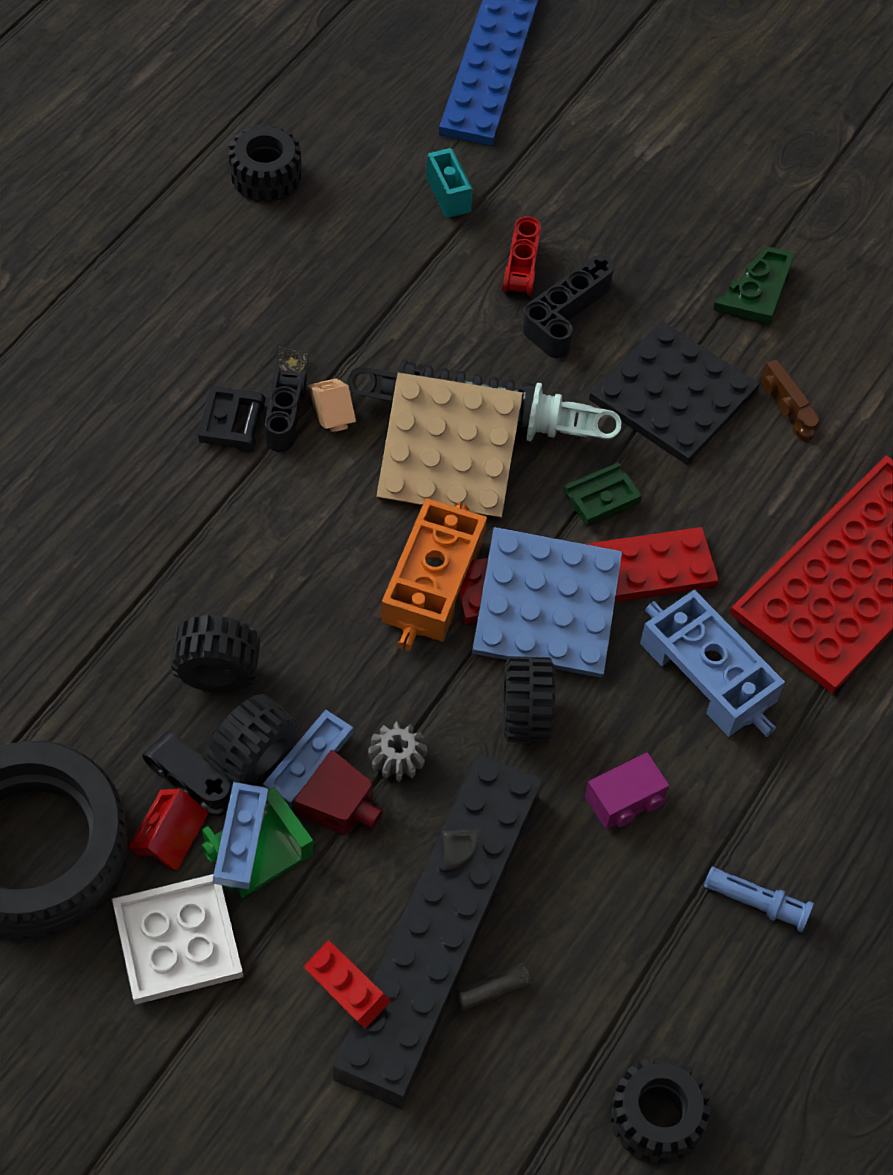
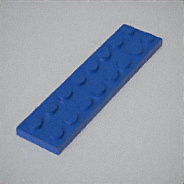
(488, 70)

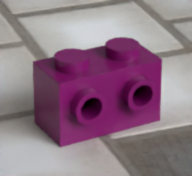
(627, 791)

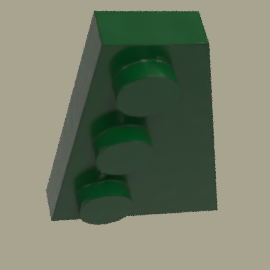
(760, 287)

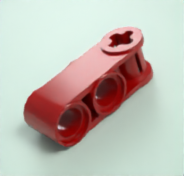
(523, 255)

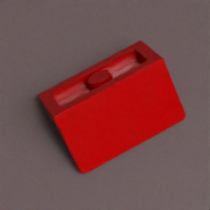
(169, 828)

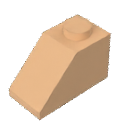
(332, 404)

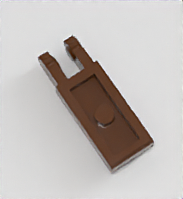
(790, 400)

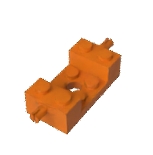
(424, 596)

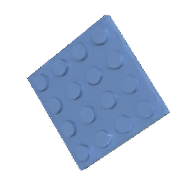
(547, 601)

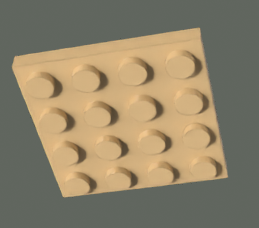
(449, 444)

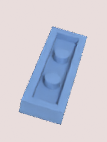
(303, 760)
(240, 836)

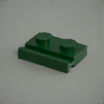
(602, 494)

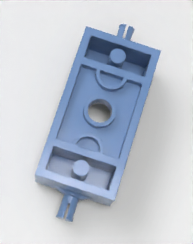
(737, 685)

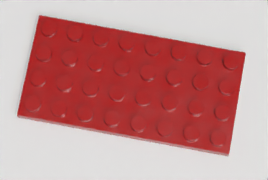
(834, 588)

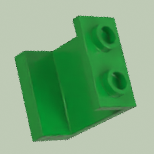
(280, 845)

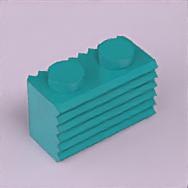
(449, 183)

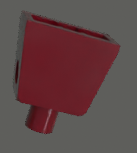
(337, 797)

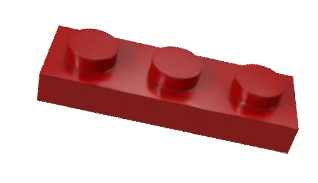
(347, 984)

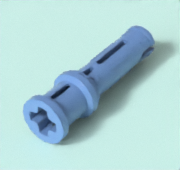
(775, 903)

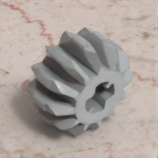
(410, 748)

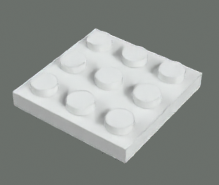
(176, 939)

